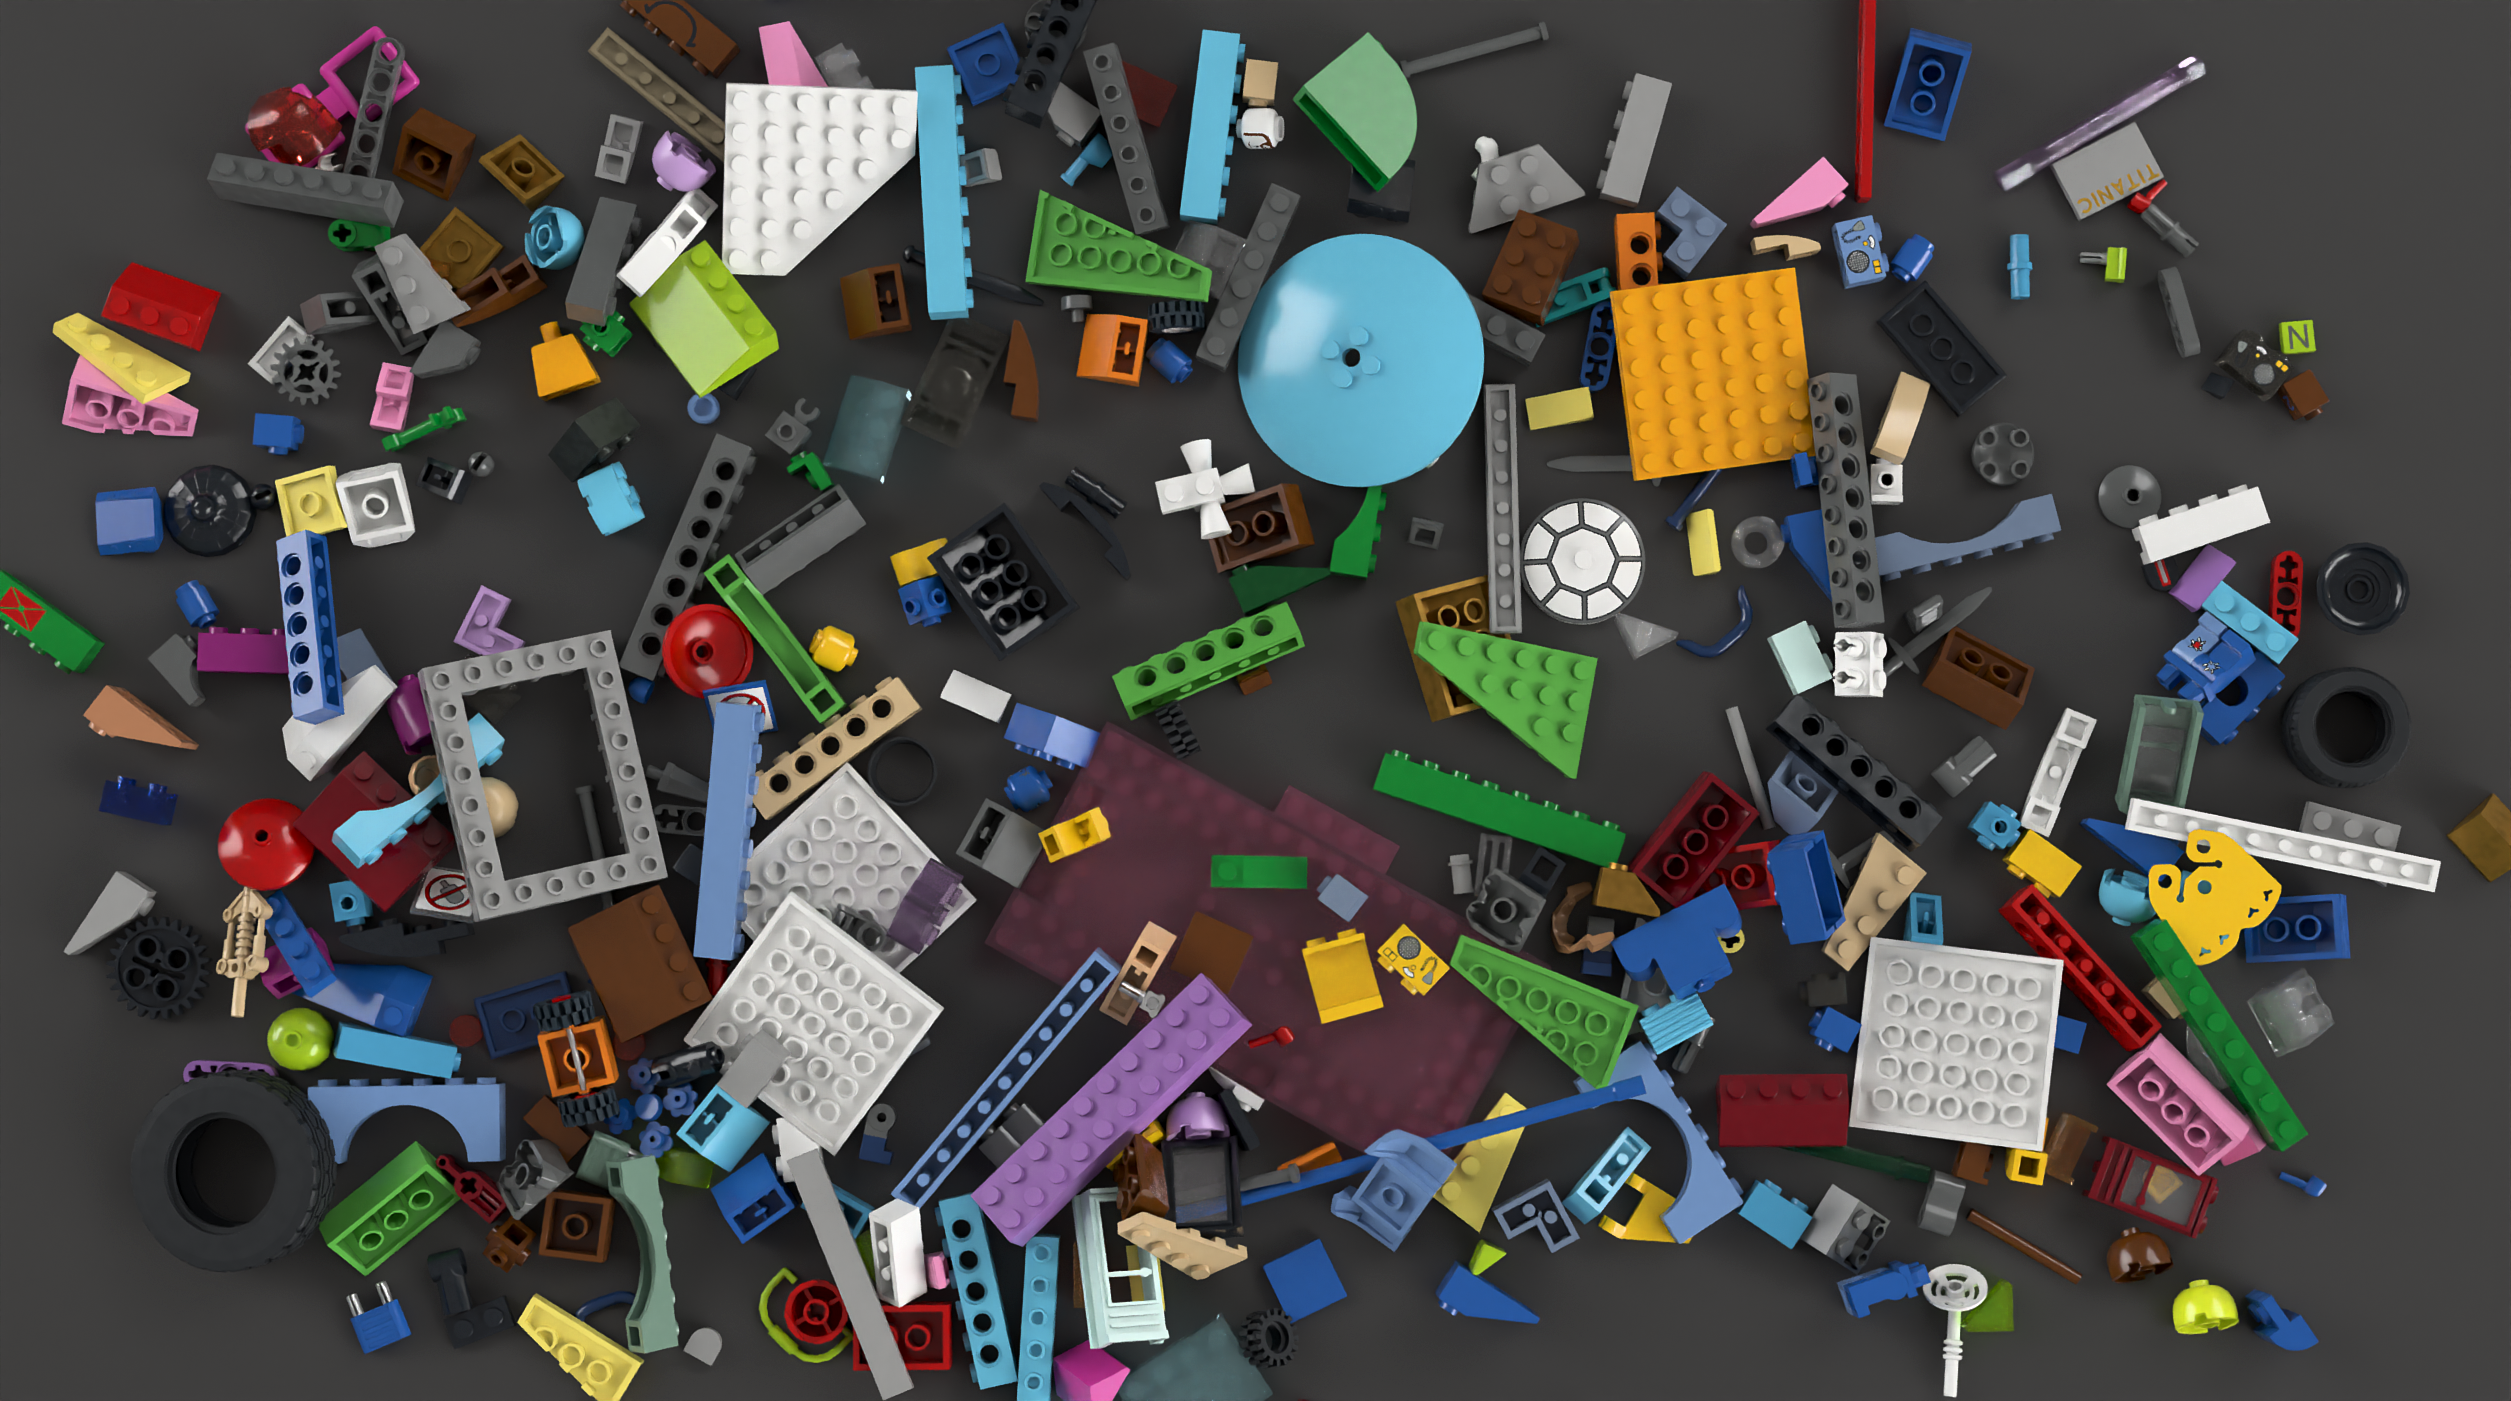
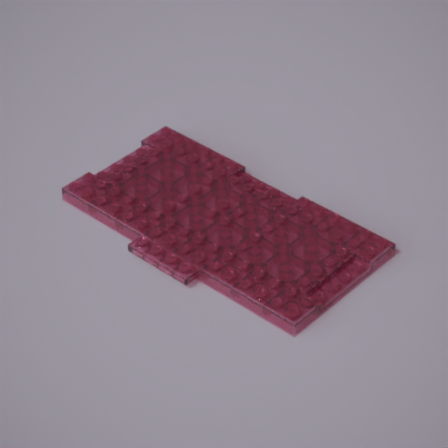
(1356, 1077)

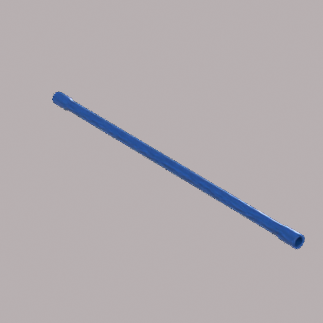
(1616, 1092)

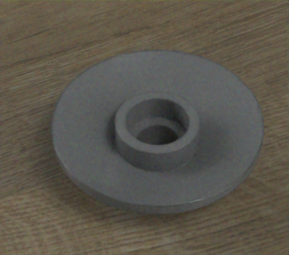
(2114, 499)

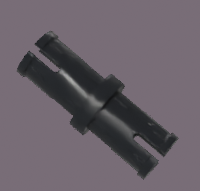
(1095, 492)

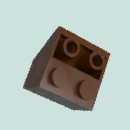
(876, 302)
(1141, 1180)

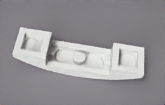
(2055, 771)

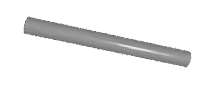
(1750, 768)

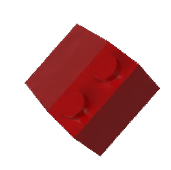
(1745, 876)

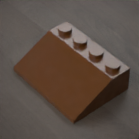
(639, 964)

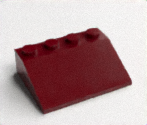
(370, 788)

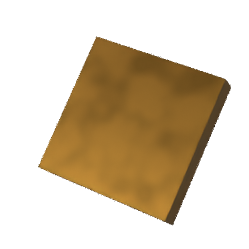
(464, 245)

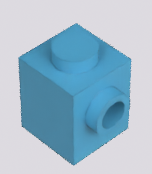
(350, 903)

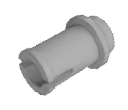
(1461, 873)

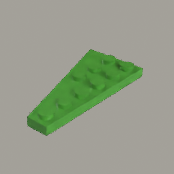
(1096, 255)
(1566, 1016)

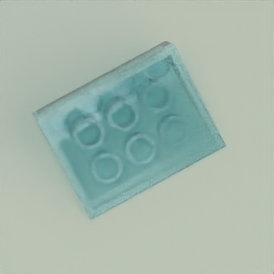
(1198, 1368)

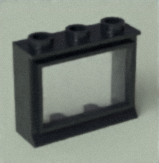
(1204, 1186)

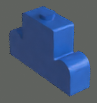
(1683, 944)

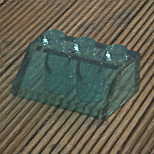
(867, 428)

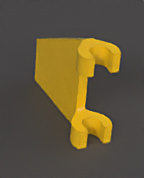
(1645, 1219)

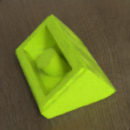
(1485, 1256)

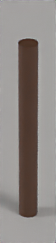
(2024, 1246)

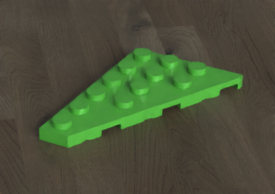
(1524, 686)

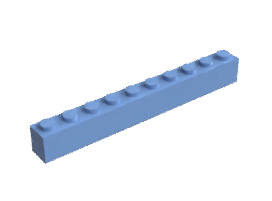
(1007, 1079)

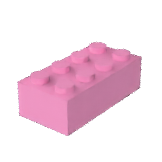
(2179, 1104)

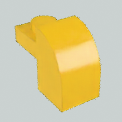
(1075, 835)
(2026, 1164)

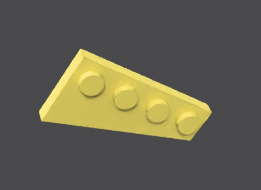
(123, 361)
(1481, 1169)
(590, 1356)

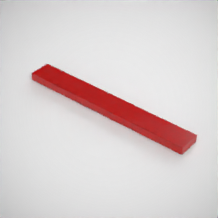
(1865, 101)

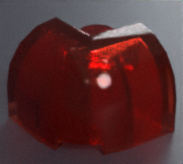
(291, 126)

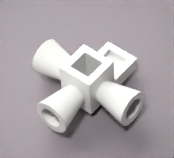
(1204, 489)

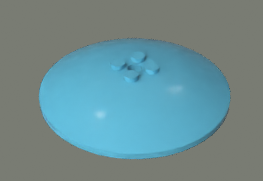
(1414, 369)

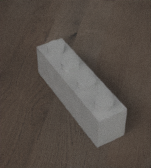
(1635, 140)

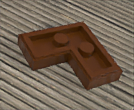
(547, 1121)

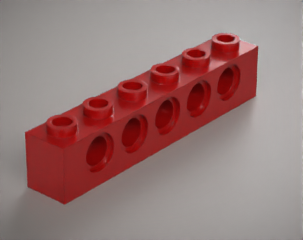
(2082, 968)

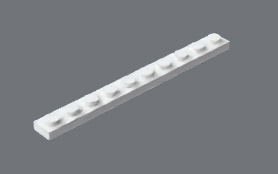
(2287, 845)

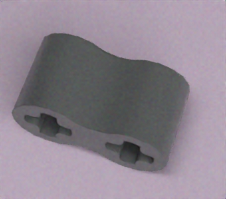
(1941, 1203)

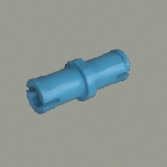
(2019, 266)

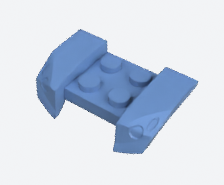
(1395, 1188)

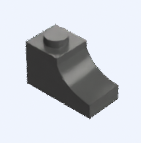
(178, 665)

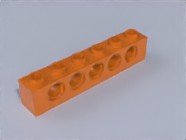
(1630, 228)

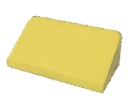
(1703, 543)

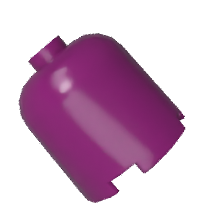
(409, 715)

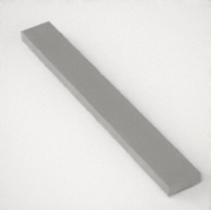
(1502, 509)
(850, 1274)

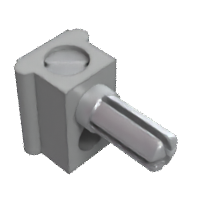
(1147, 1000)

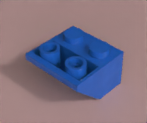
(753, 1198)

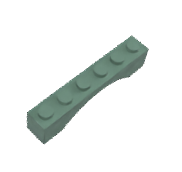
(652, 1317)

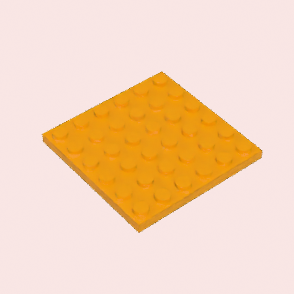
(1713, 373)

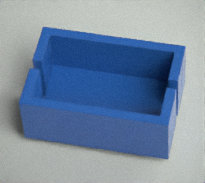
(1806, 887)

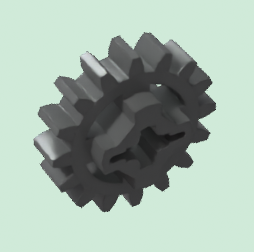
(314, 381)

